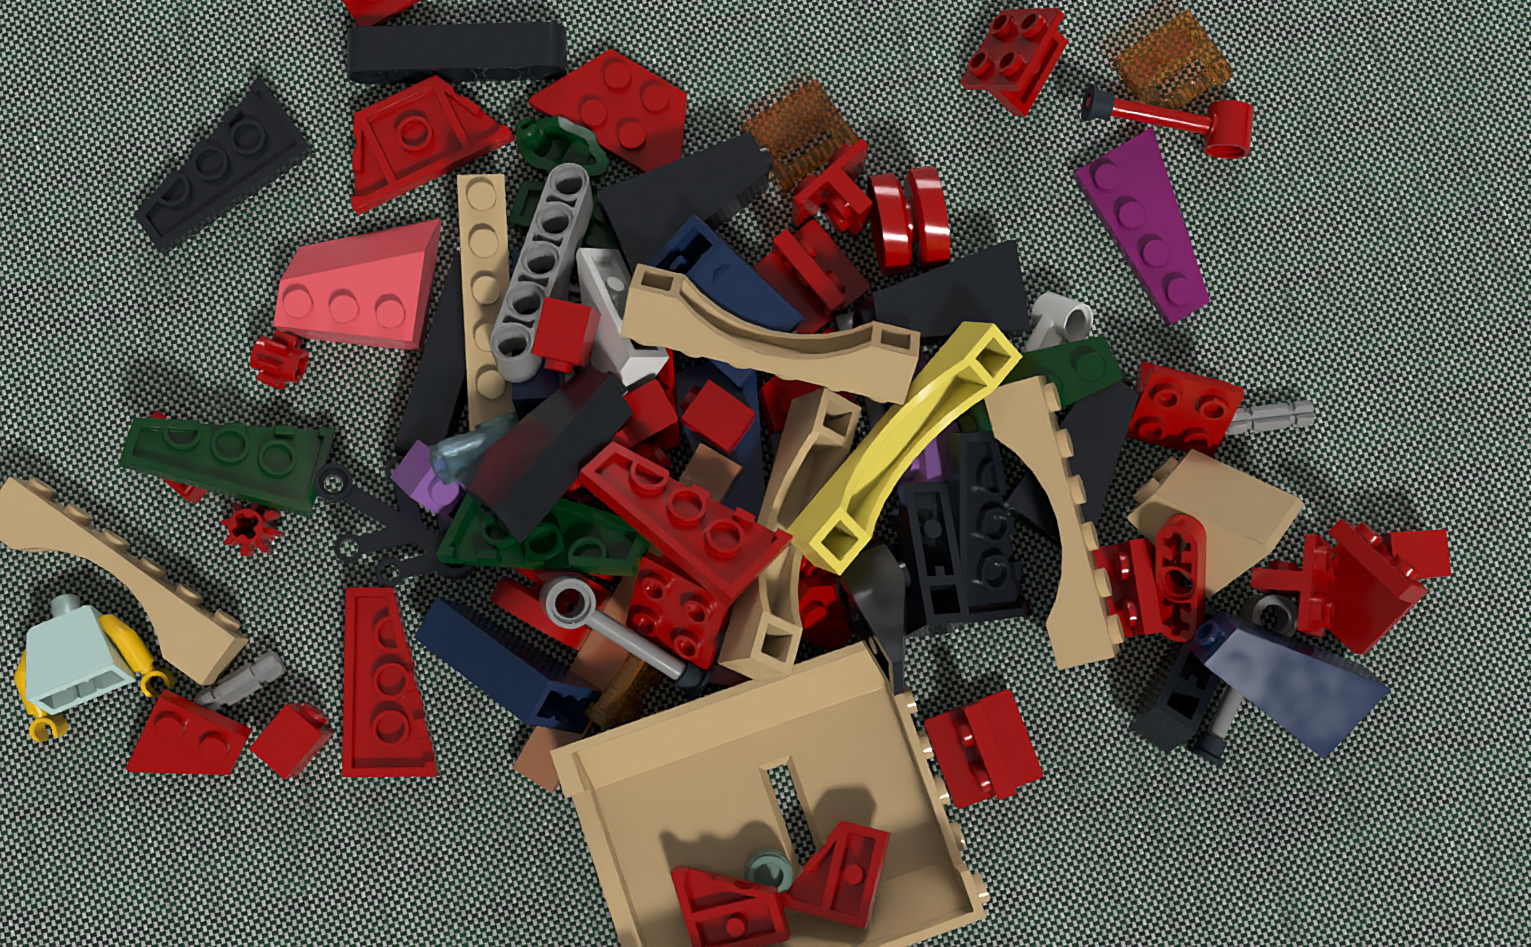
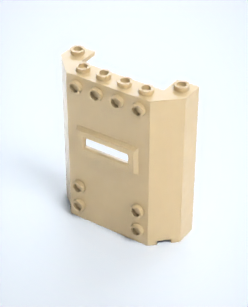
(699, 796)

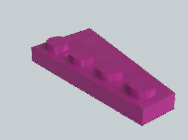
(1145, 223)

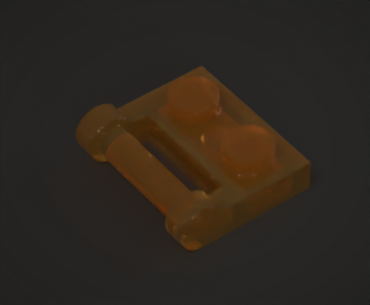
(1167, 53)
(794, 123)
(623, 695)

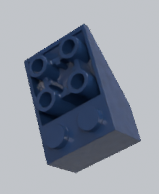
(727, 281)

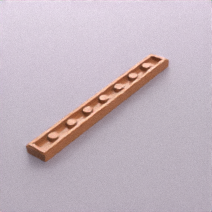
(599, 655)

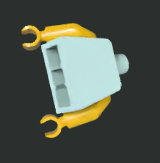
(77, 660)

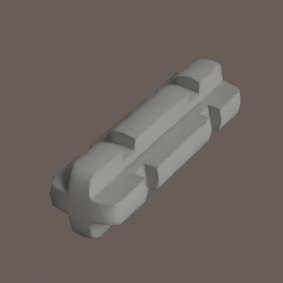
(1272, 417)
(241, 682)

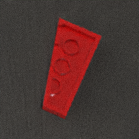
(703, 537)
(382, 698)

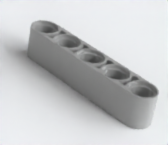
(541, 252)

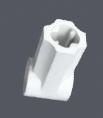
(1058, 321)

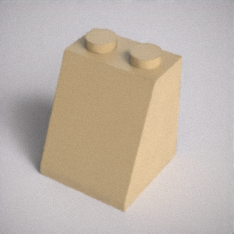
(1237, 510)

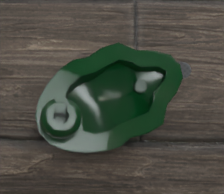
(558, 141)

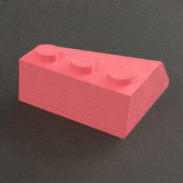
(362, 288)

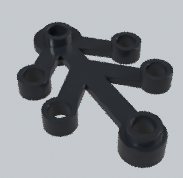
(403, 526)

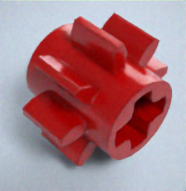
(279, 359)
(239, 525)

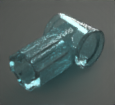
(457, 452)

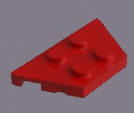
(626, 107)
(417, 140)

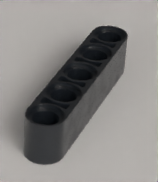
(457, 52)
(442, 376)

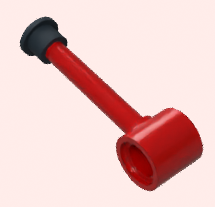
(1224, 128)

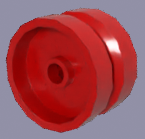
(908, 220)
(525, 604)

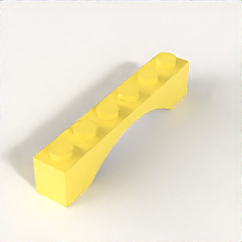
(848, 505)

